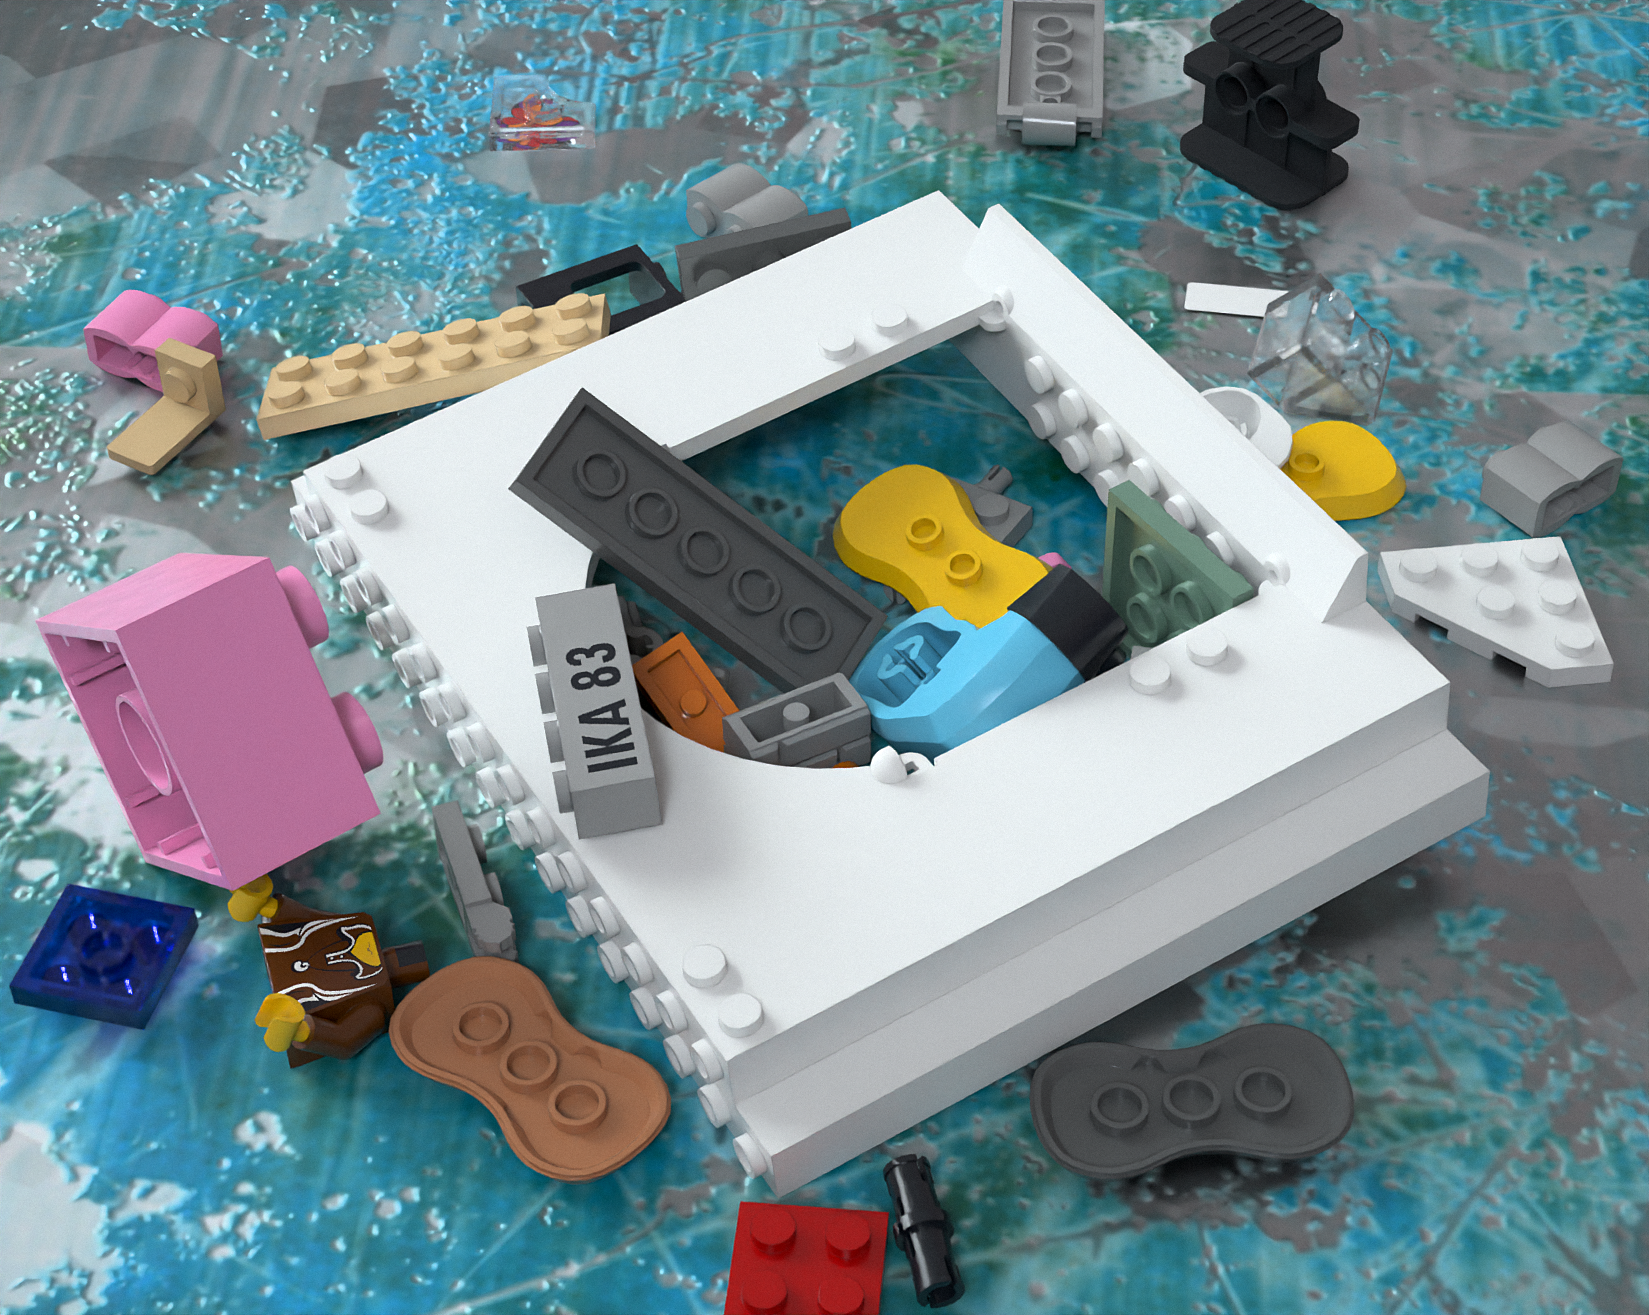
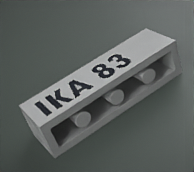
(597, 712)

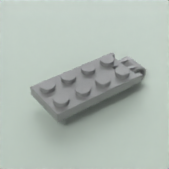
(1051, 70)

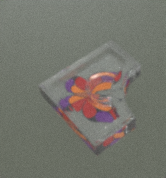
(534, 117)

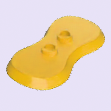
(1344, 470)
(927, 544)

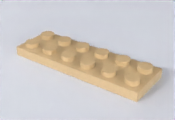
(426, 367)

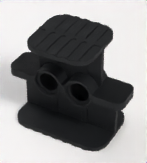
(1263, 103)

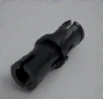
(923, 1231)

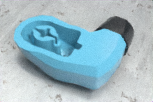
(950, 681)

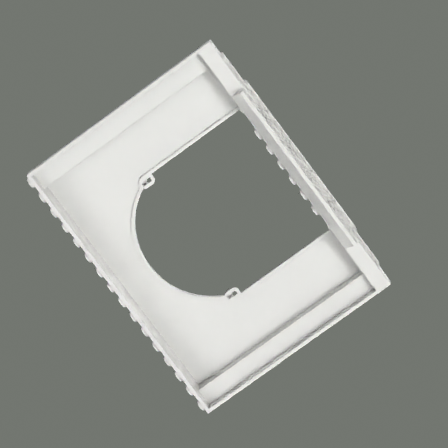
(869, 934)

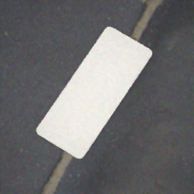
(1229, 299)

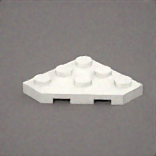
(1504, 601)

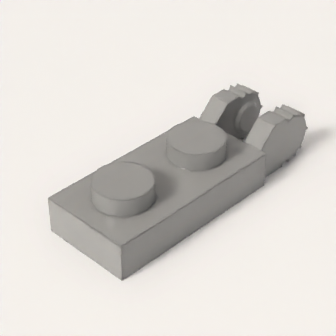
(476, 894)

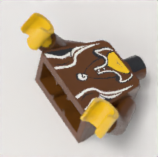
(324, 975)

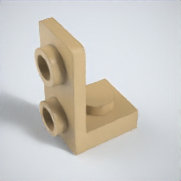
(189, 406)

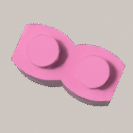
(135, 325)

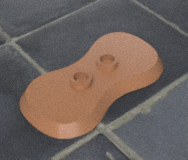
(557, 1094)

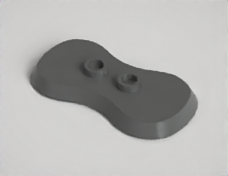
(1248, 1094)

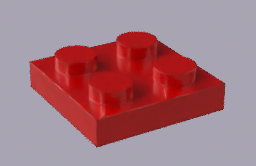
(807, 1261)

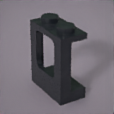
(646, 282)

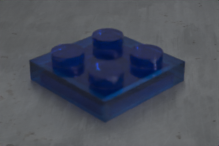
(104, 956)

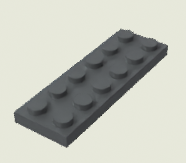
(695, 548)

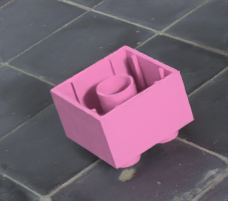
(216, 714)

